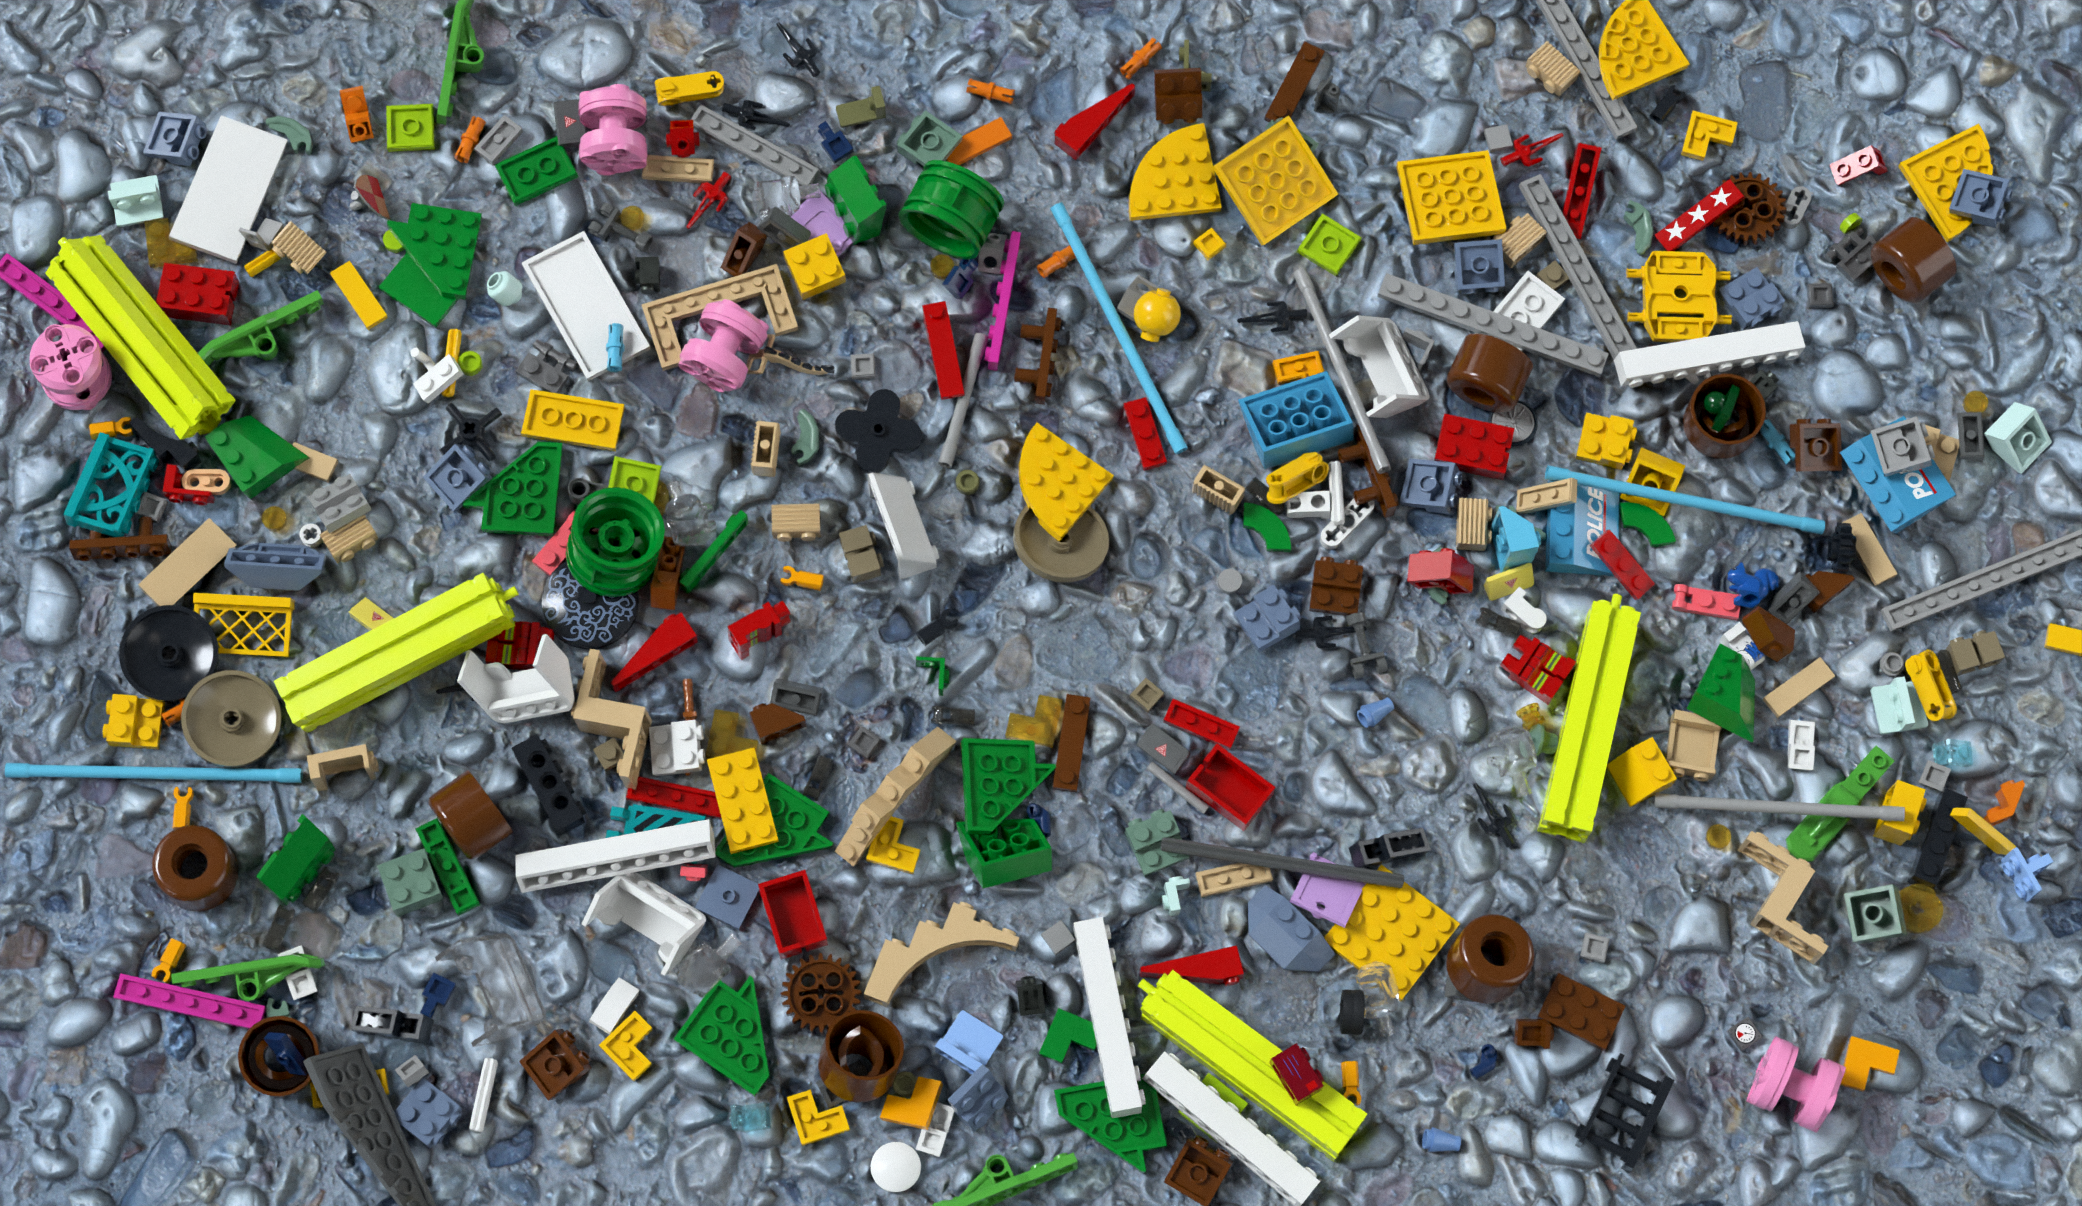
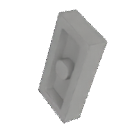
(498, 140)

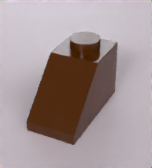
(743, 249)
(1829, 586)
(1769, 633)
(774, 721)

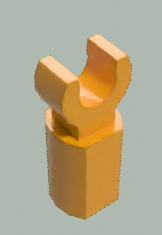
(111, 428)
(803, 579)
(182, 808)
(169, 959)
(1350, 1080)

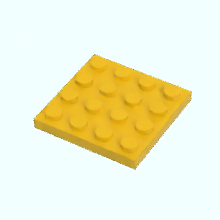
(1275, 180)
(1451, 197)
(1394, 929)

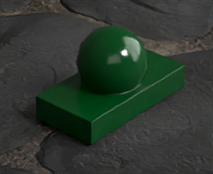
(1721, 405)

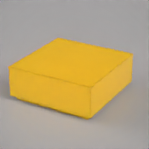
(1209, 244)

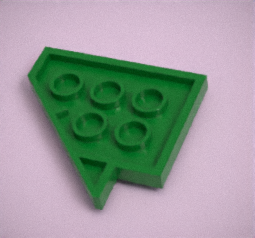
(441, 245)
(523, 494)
(997, 780)
(796, 825)
(729, 1035)
(1126, 1136)

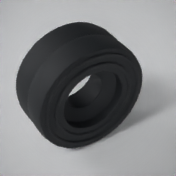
(1352, 1012)

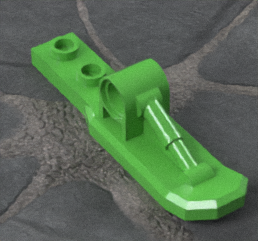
(460, 48)
(248, 338)
(1817, 831)
(261, 972)
(993, 1187)

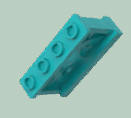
(86, 485)

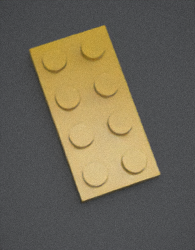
(573, 420)
(742, 800)

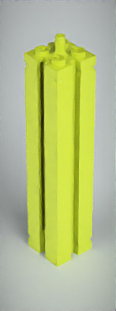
(139, 336)
(396, 652)
(1589, 720)
(1242, 1061)

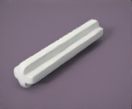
(1336, 493)
(483, 1095)

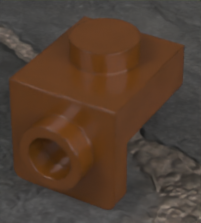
(1533, 1033)

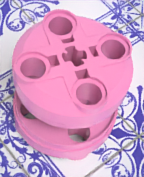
(612, 116)
(731, 331)
(70, 367)
(1779, 1077)

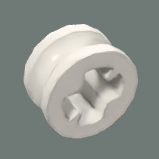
(310, 528)

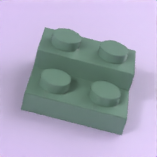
(928, 140)
(1146, 840)

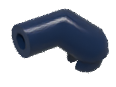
(1041, 817)
(1487, 1062)

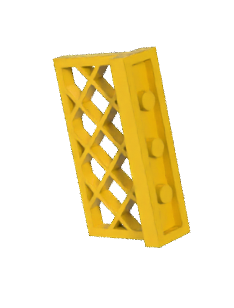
(249, 605)

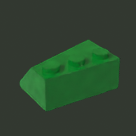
(856, 200)
(253, 454)
(1727, 693)
(1008, 853)
(297, 862)

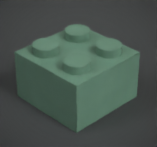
(410, 882)
(1875, 914)

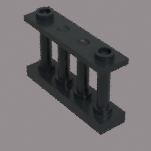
(1649, 1111)

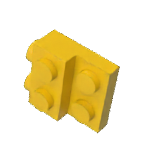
(1606, 440)
(133, 722)

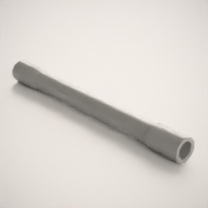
(950, 446)

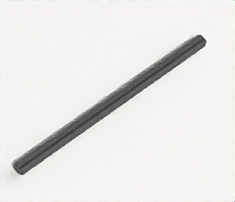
(1282, 862)

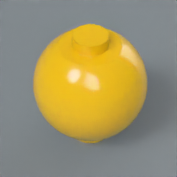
(1156, 314)

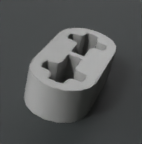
(1799, 209)

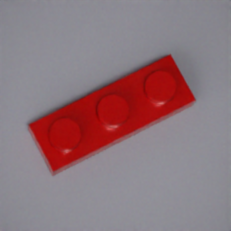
(1145, 433)
(1622, 564)
(1201, 724)

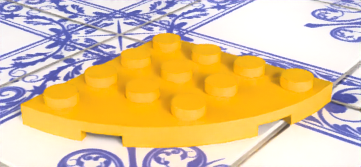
(1637, 49)
(1938, 171)
(1175, 178)
(1058, 480)

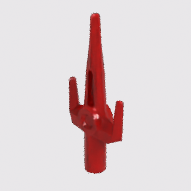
(1523, 152)
(713, 193)

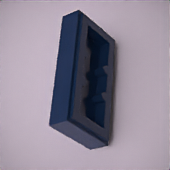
(286, 1053)

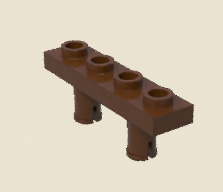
(1040, 376)
(1380, 482)
(130, 547)

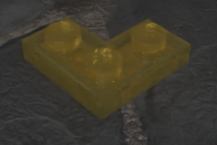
(163, 250)
(1038, 728)
(722, 735)

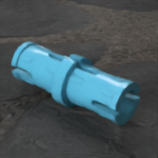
(615, 347)
(1777, 442)

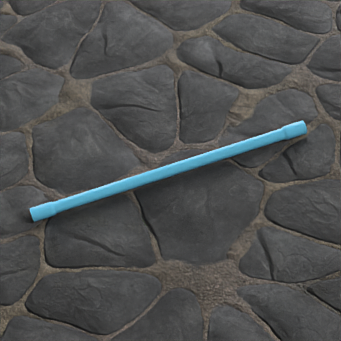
(1172, 433)
(1803, 523)
(26, 770)

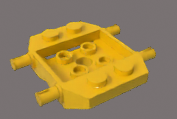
(1672, 271)

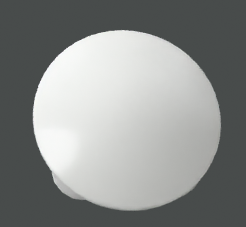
(895, 1167)

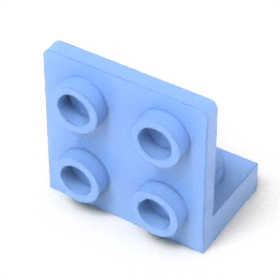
(968, 1042)

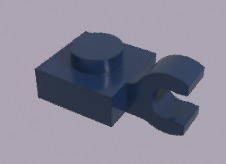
(834, 144)
(959, 278)
(436, 992)

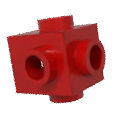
(682, 138)

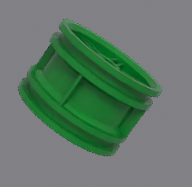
(951, 209)
(613, 558)

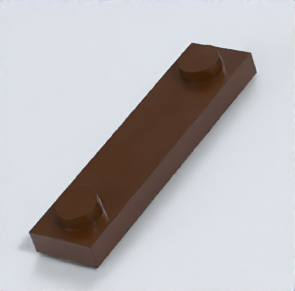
(1295, 82)
(1071, 743)

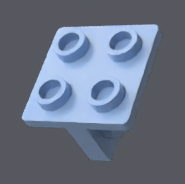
(2024, 872)

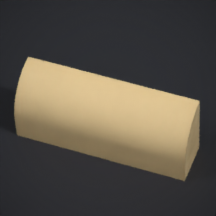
(187, 564)

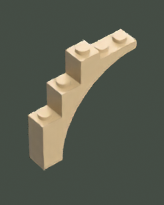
(894, 789)
(929, 940)

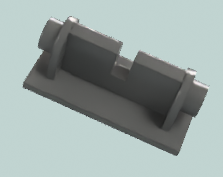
(1327, 96)

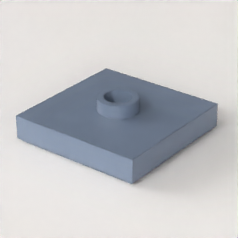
(728, 897)

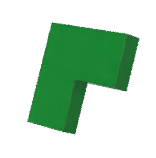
(1064, 1030)

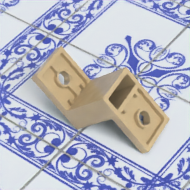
(611, 718)
(1792, 880)

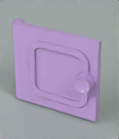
(820, 218)
(1335, 894)

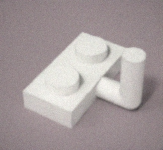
(438, 376)

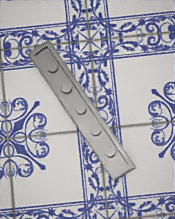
(753, 146)

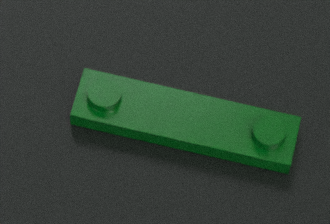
(692, 576)
(447, 866)

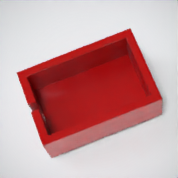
(197, 293)
(1474, 446)
(1230, 787)
(793, 914)

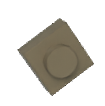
(1553, 276)
(1146, 695)
(609, 754)

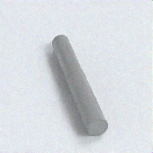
(1178, 788)

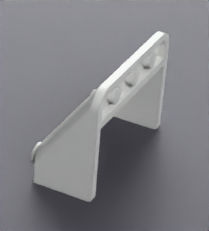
(903, 523)

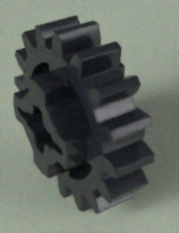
(1841, 548)

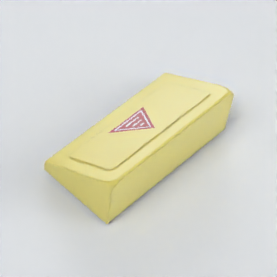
(1508, 581)
(369, 614)

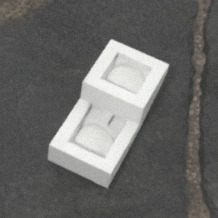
(1801, 745)
(300, 981)
(614, 1005)
(933, 1139)

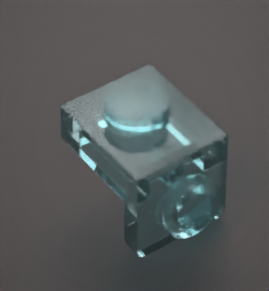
(1953, 753)
(750, 1117)

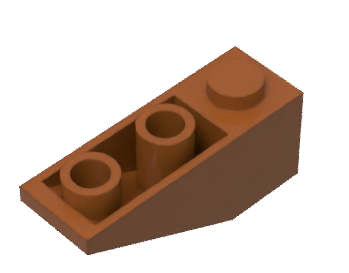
(667, 575)

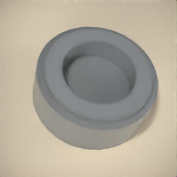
(1229, 581)

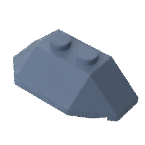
(275, 565)
(1286, 933)

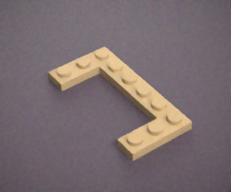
(666, 310)

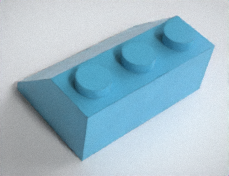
(1513, 539)

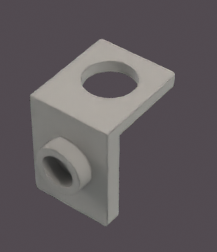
(265, 234)
(993, 247)
(1131, 296)
(1421, 341)

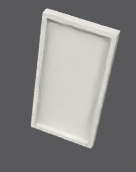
(228, 189)
(583, 303)

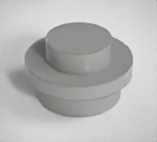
(1892, 664)

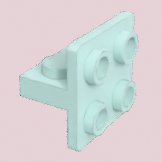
(136, 201)
(1898, 707)

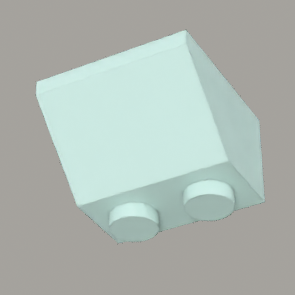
(2018, 436)

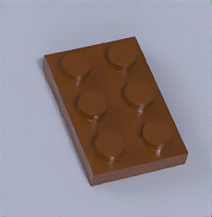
(1581, 1011)

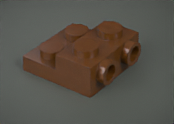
(1178, 95)
(1816, 445)
(1336, 586)
(556, 1063)
(1199, 1170)

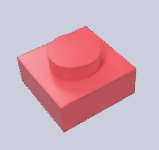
(694, 872)

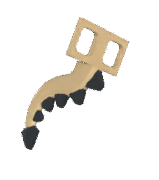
(776, 356)

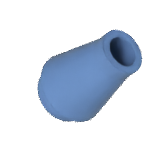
(1374, 712)
(1438, 1140)

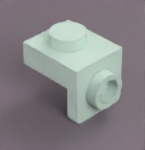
(1170, 899)

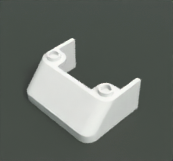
(1387, 363)
(520, 694)
(650, 912)

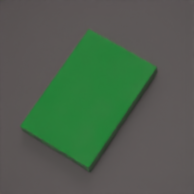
(536, 171)
(415, 292)

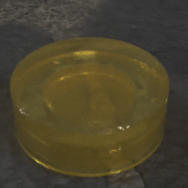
(632, 217)
(941, 266)
(1975, 402)
(274, 518)
(1718, 837)

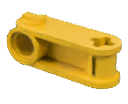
(688, 88)
(1296, 477)
(1931, 685)

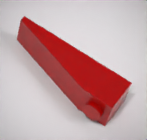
(1087, 125)
(1580, 186)
(943, 350)
(665, 643)
(1208, 967)

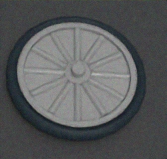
(1521, 418)

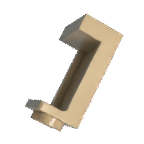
(1692, 745)
(341, 761)

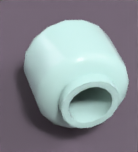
(504, 288)

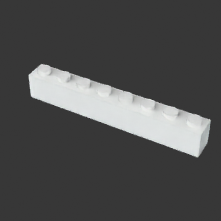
(1709, 354)
(615, 856)
(1107, 1017)
(1231, 1129)

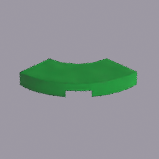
(1648, 522)
(1267, 526)

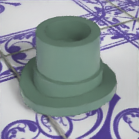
(1543, 741)

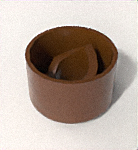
(1913, 260)
(1489, 373)
(1734, 438)
(469, 816)
(206, 890)
(1474, 974)
(866, 1035)
(253, 1050)

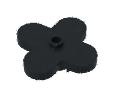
(873, 447)

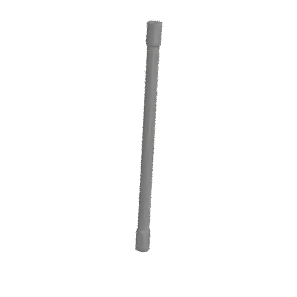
(1376, 452)
(1885, 813)

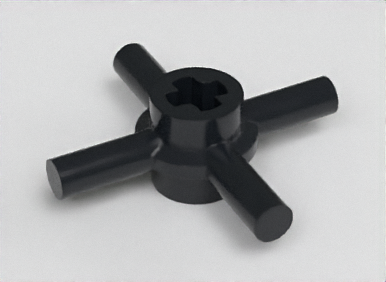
(471, 424)

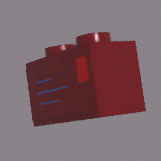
(1297, 1073)

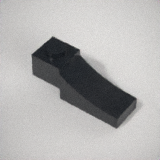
(183, 453)
(1389, 848)
(392, 1024)

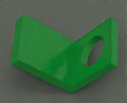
(935, 663)

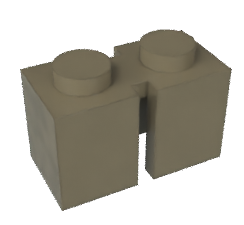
(860, 554)
(1979, 651)

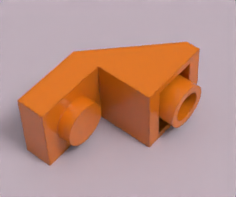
(356, 114)
(2008, 799)

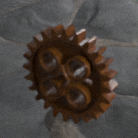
(1757, 224)
(820, 970)

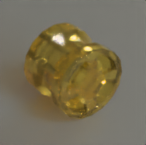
(1530, 716)

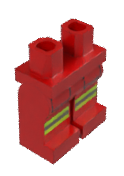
(758, 627)
(517, 646)
(1539, 668)

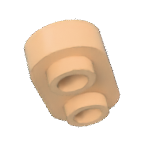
(207, 480)

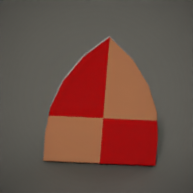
(370, 194)

